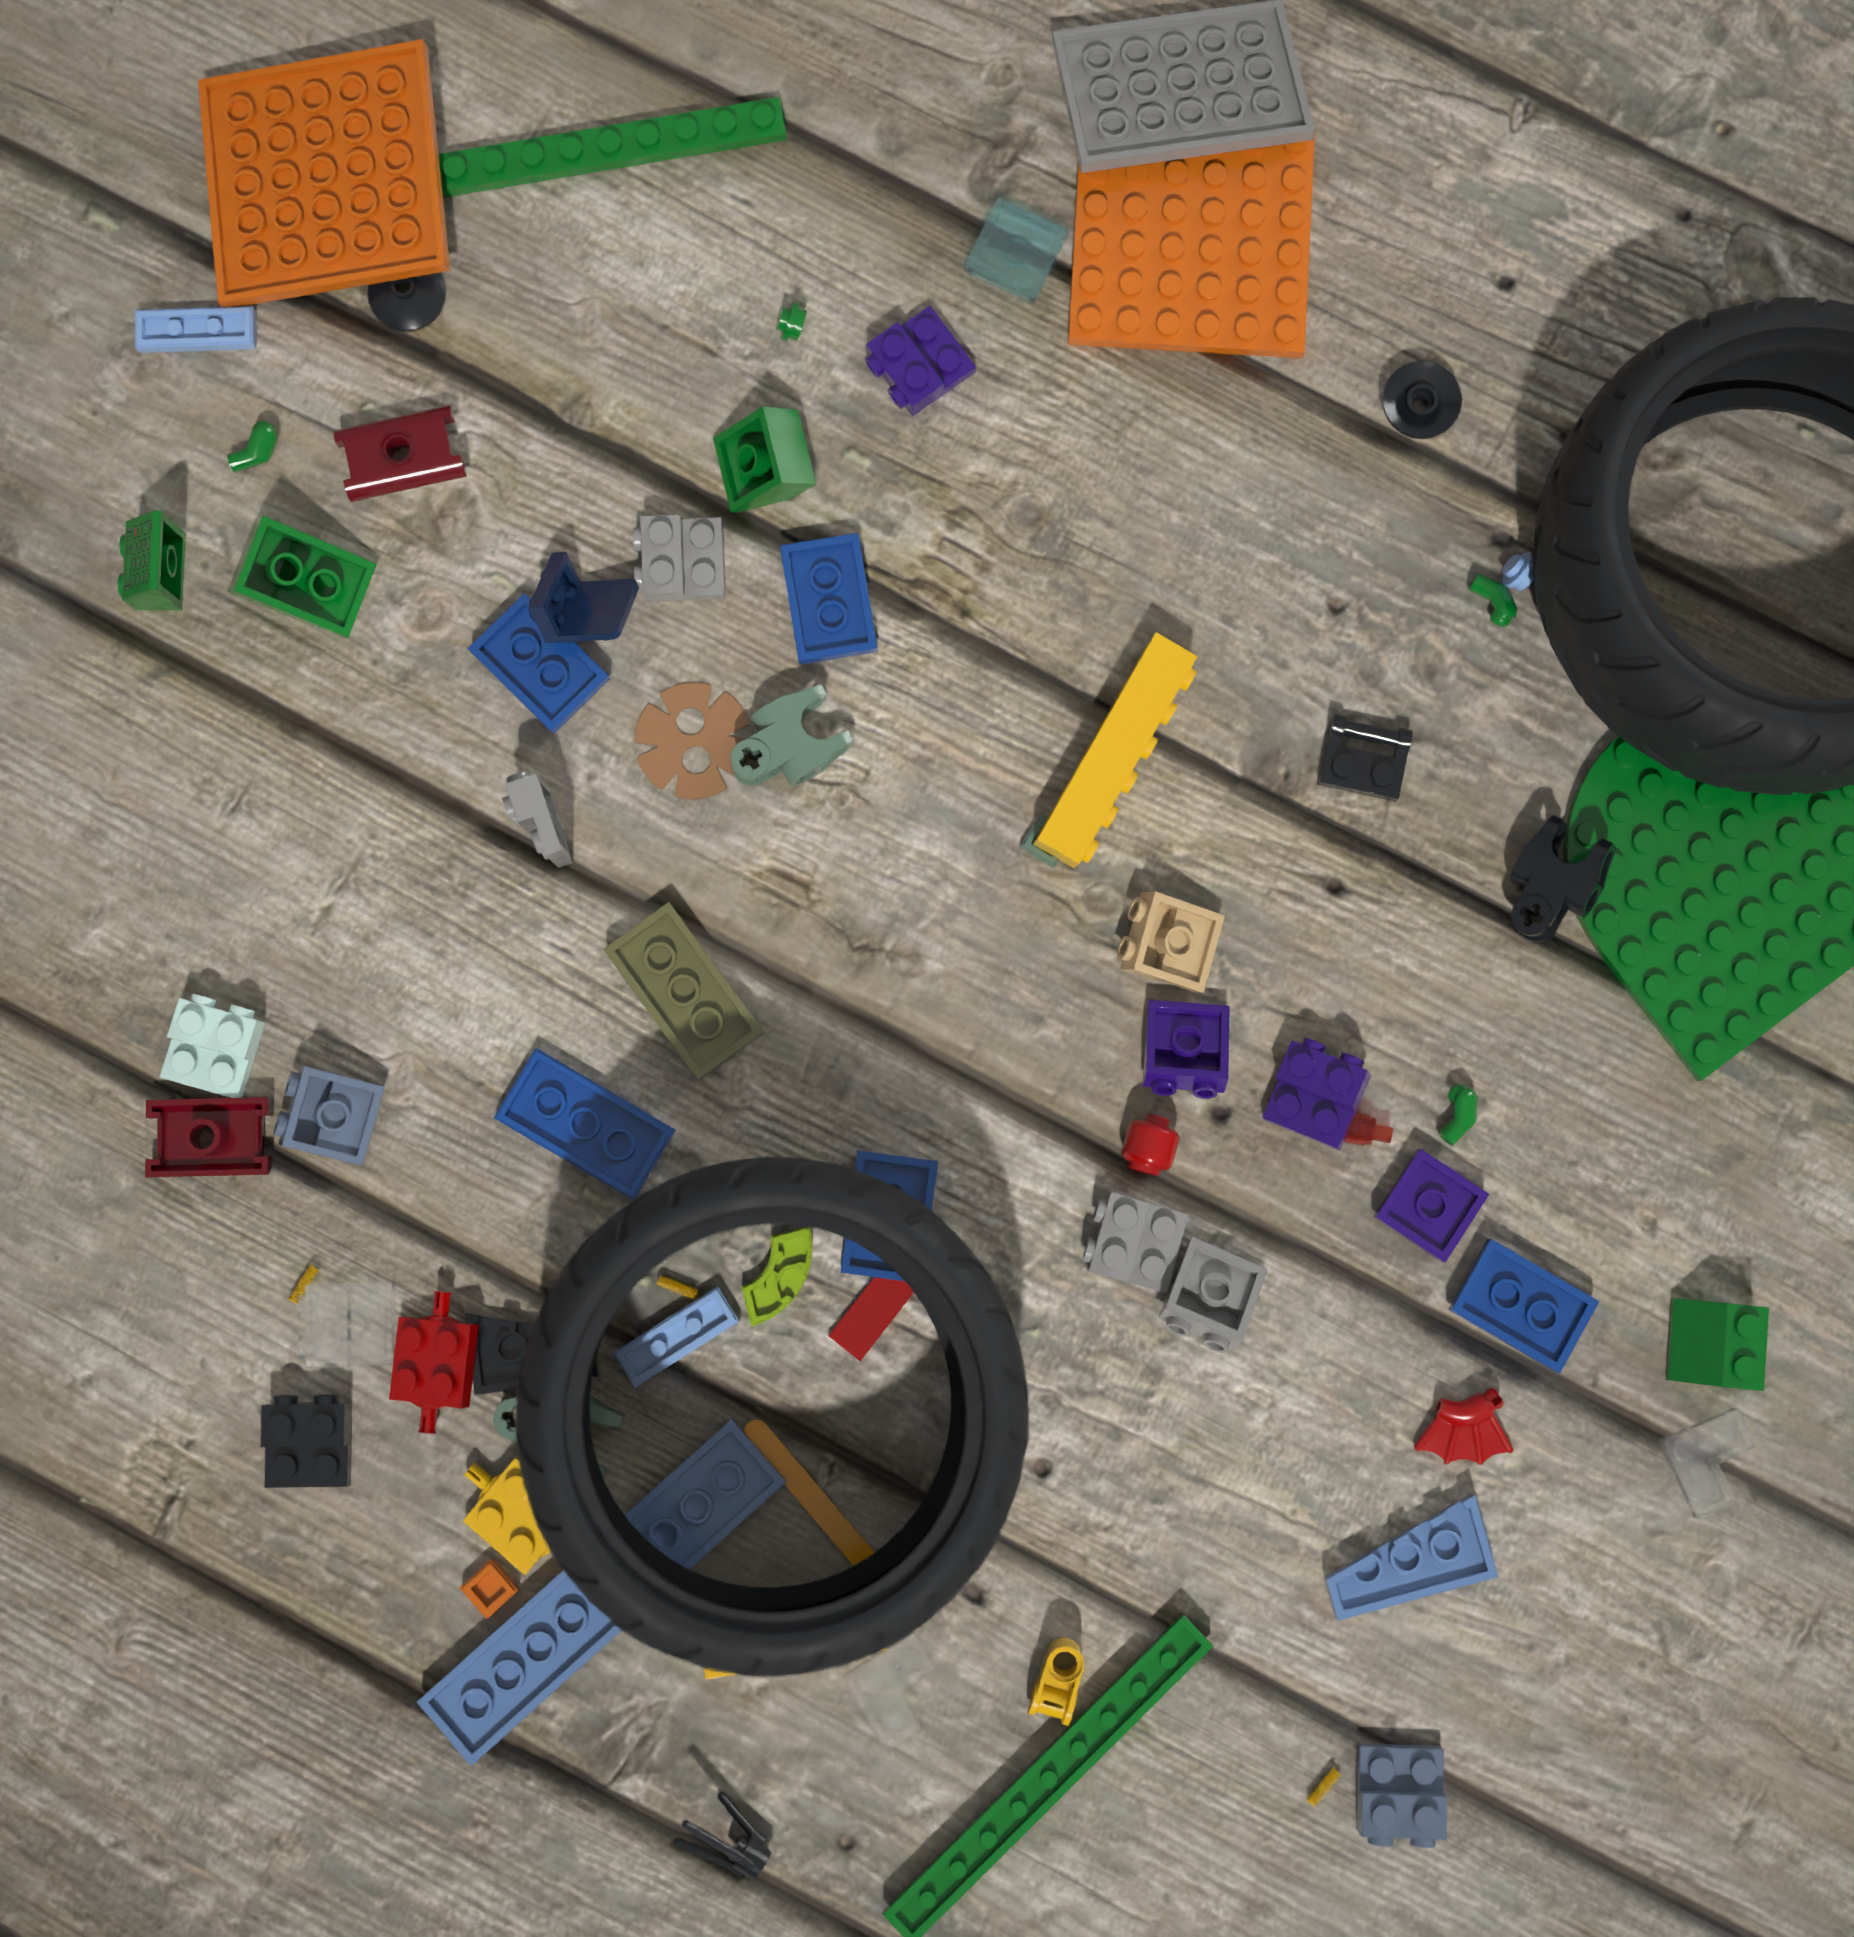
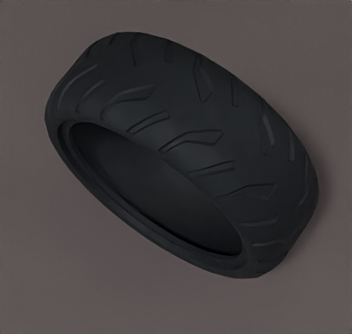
(1587, 582)
(814, 1622)

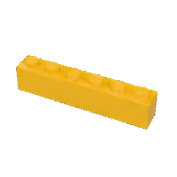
(1115, 751)

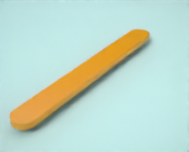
(809, 1493)

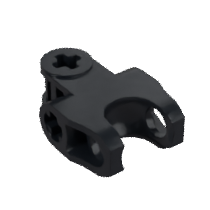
(1554, 885)

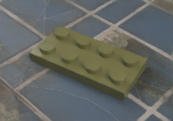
(683, 991)

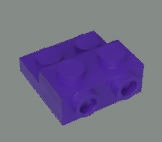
(918, 361)
(1186, 1048)
(1317, 1093)

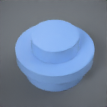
(1518, 571)

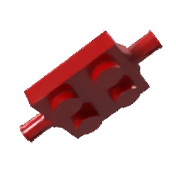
(434, 1362)

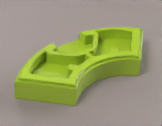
(782, 1277)

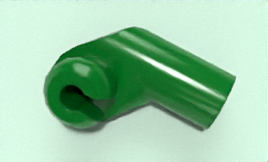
(1500, 597)

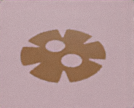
(661, 730)

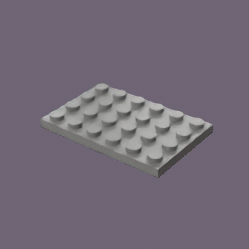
(1182, 85)

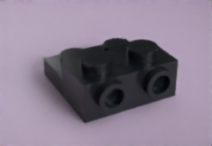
(307, 1442)

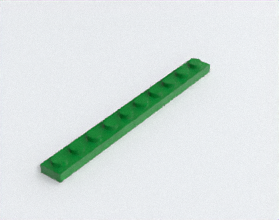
(611, 147)
(1047, 1778)

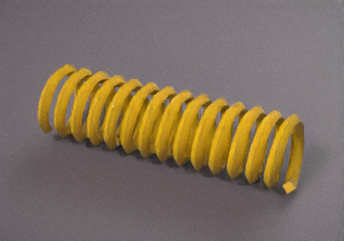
(304, 1277)
(677, 1284)
(1323, 1786)

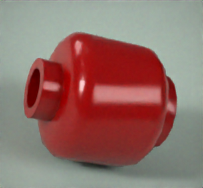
(1150, 1145)

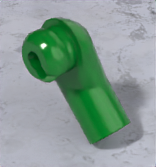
(258, 448)
(1464, 1114)

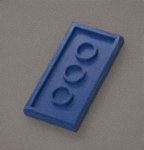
(585, 1124)

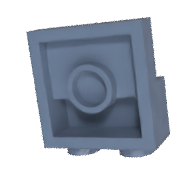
(329, 1115)
(1401, 1794)

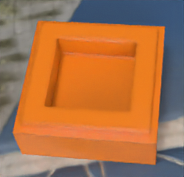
(489, 1588)

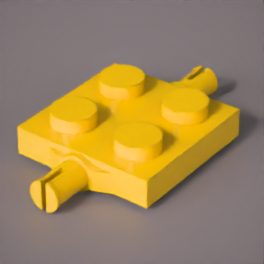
(505, 1516)

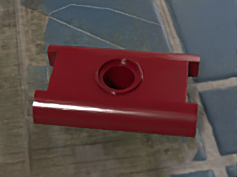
(372, 448)
(236, 1142)

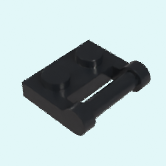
(1361, 770)

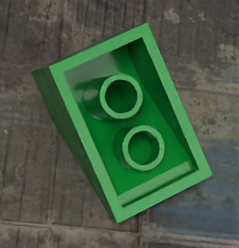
(301, 576)

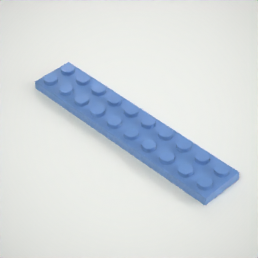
(559, 1625)

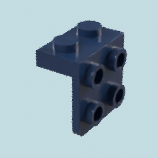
(579, 609)

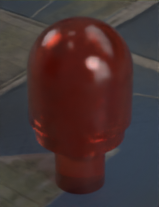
(1364, 1130)

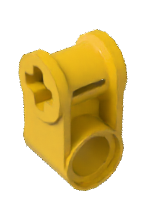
(1056, 1688)

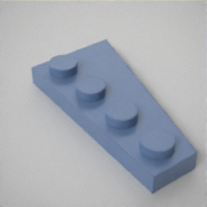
(1422, 1561)

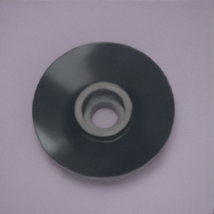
(409, 309)
(1427, 383)

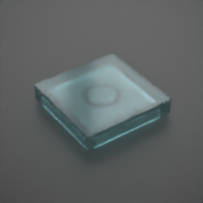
(1016, 250)

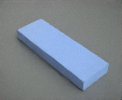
(195, 329)
(676, 1336)

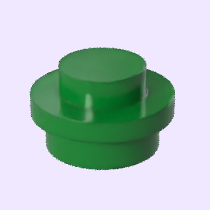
(791, 321)

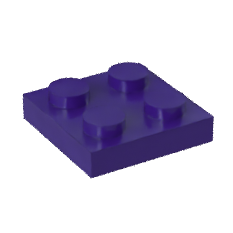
(1431, 1205)

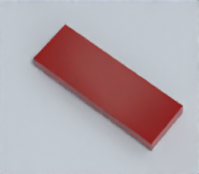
(870, 1315)

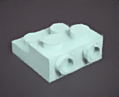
(211, 1046)

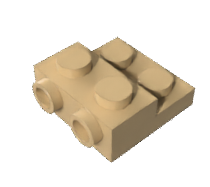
(1170, 941)

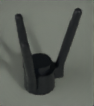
(744, 1857)

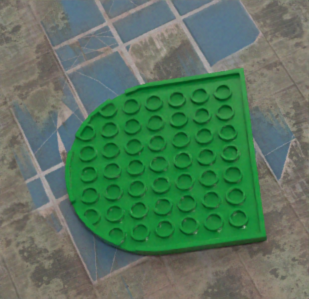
(1715, 899)

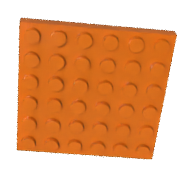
(323, 174)
(1195, 254)

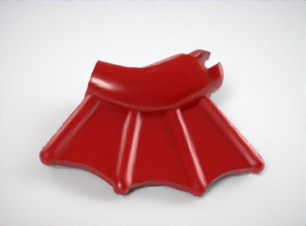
(1466, 1429)

